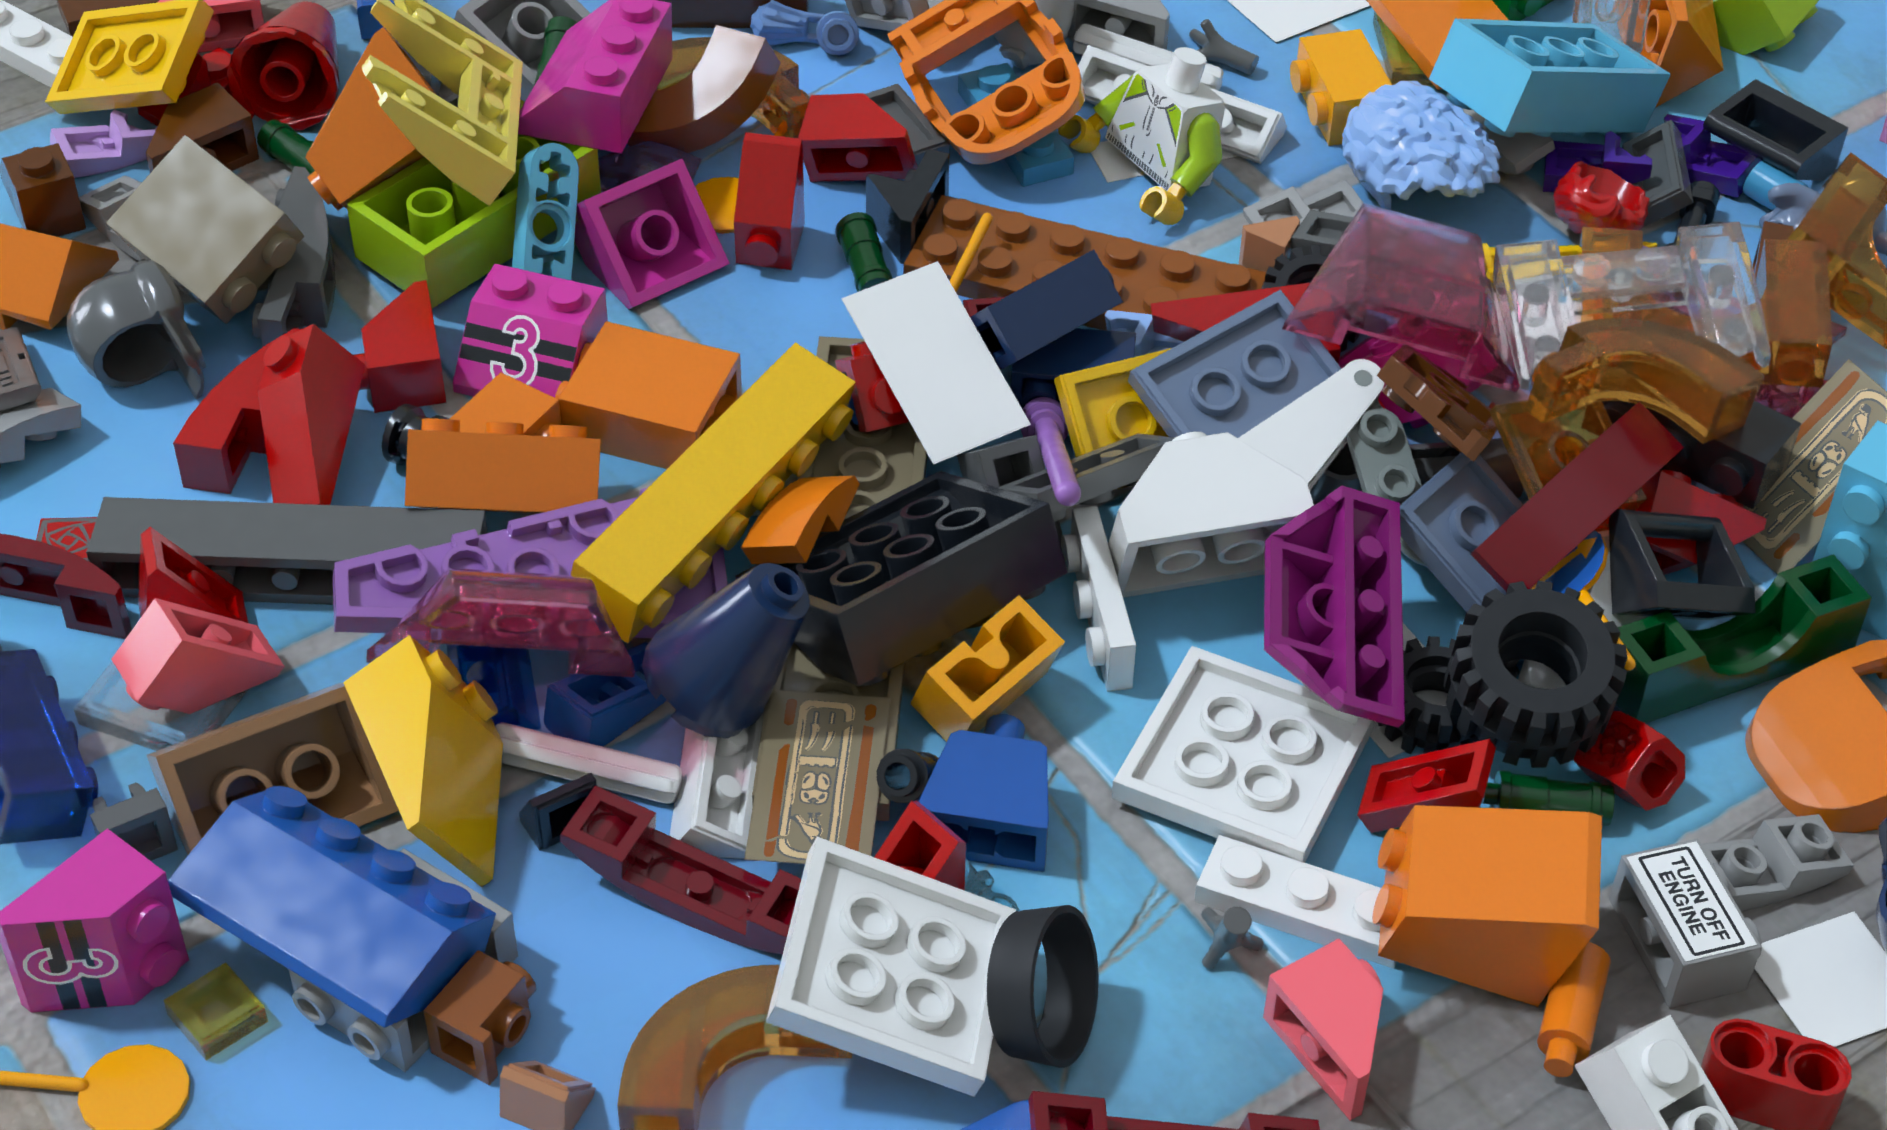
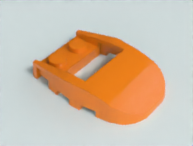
(1017, 110)
(1825, 741)

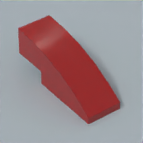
(223, 429)

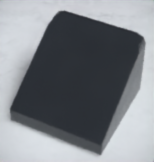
(551, 812)

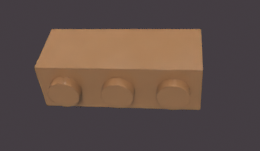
(300, 745)

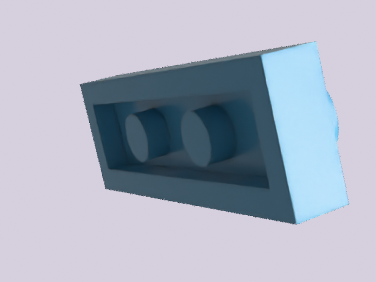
(1038, 162)

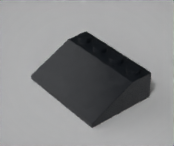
(920, 573)

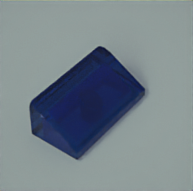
(506, 678)

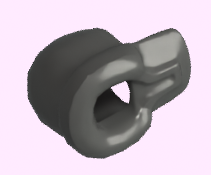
(134, 329)

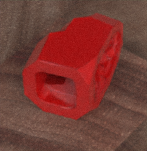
(1635, 761)

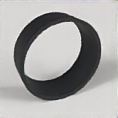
(1069, 992)

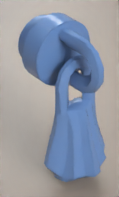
(781, 24)

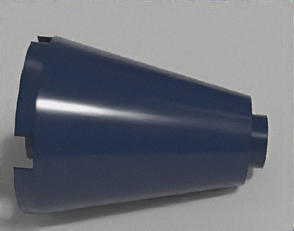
(728, 651)

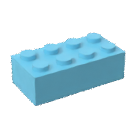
(1547, 77)

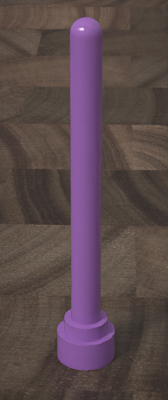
(1051, 431)

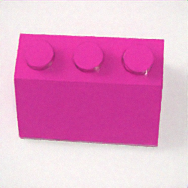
(601, 76)

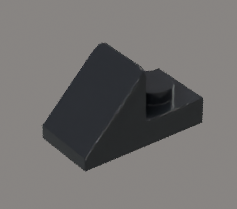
(905, 206)

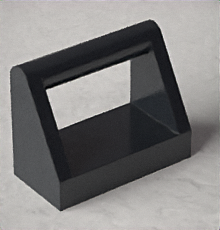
(1779, 131)
(1640, 585)

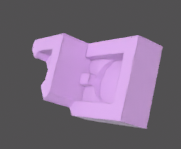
(102, 147)

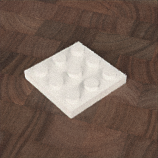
(1242, 756)
(889, 967)

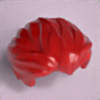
(1599, 200)

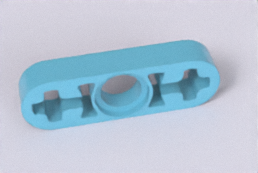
(565, 188)

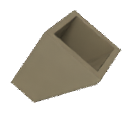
(206, 229)

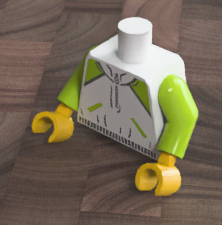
(1164, 126)

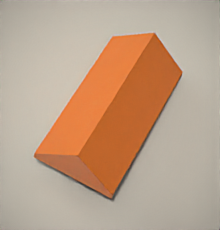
(1684, 42)
(45, 275)

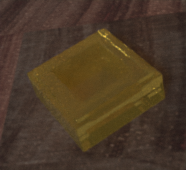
(215, 1011)

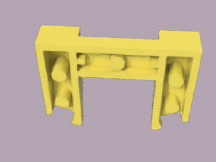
(467, 142)

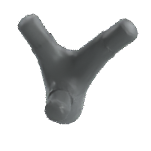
(1219, 50)
(1229, 933)

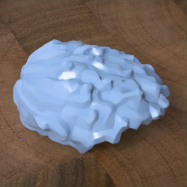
(1417, 139)

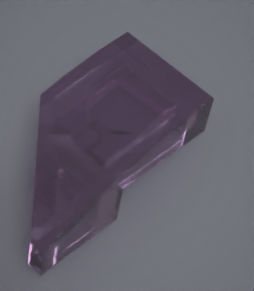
(640, 160)

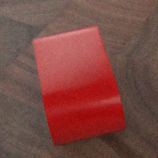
(1776, 1076)

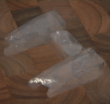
(1704, 270)

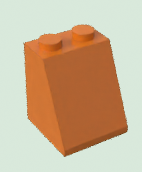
(358, 139)
(1490, 895)

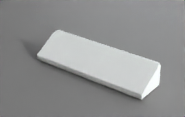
(1246, 127)
(717, 791)

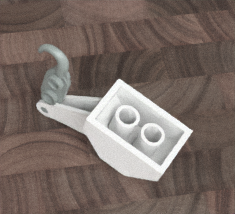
(1219, 497)

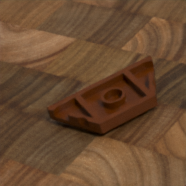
(1440, 399)

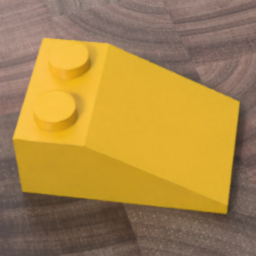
(435, 751)

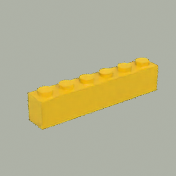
(715, 489)

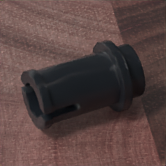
(904, 774)

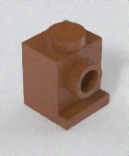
(480, 1015)

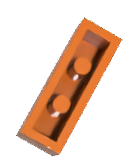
(500, 467)

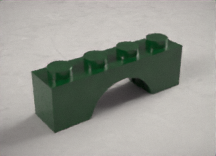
(1796, 623)

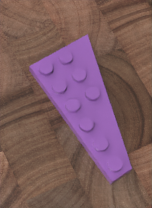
(384, 586)

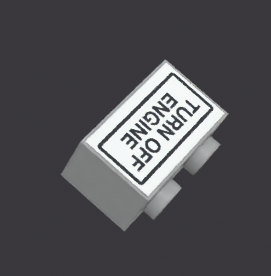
(1685, 922)

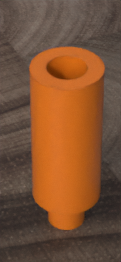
(1573, 1011)

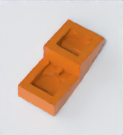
(795, 518)

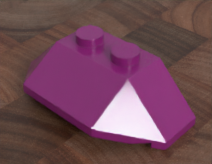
(1339, 603)

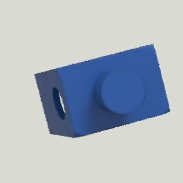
(994, 794)

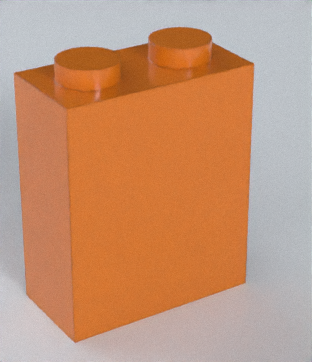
(648, 392)

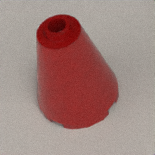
(288, 67)

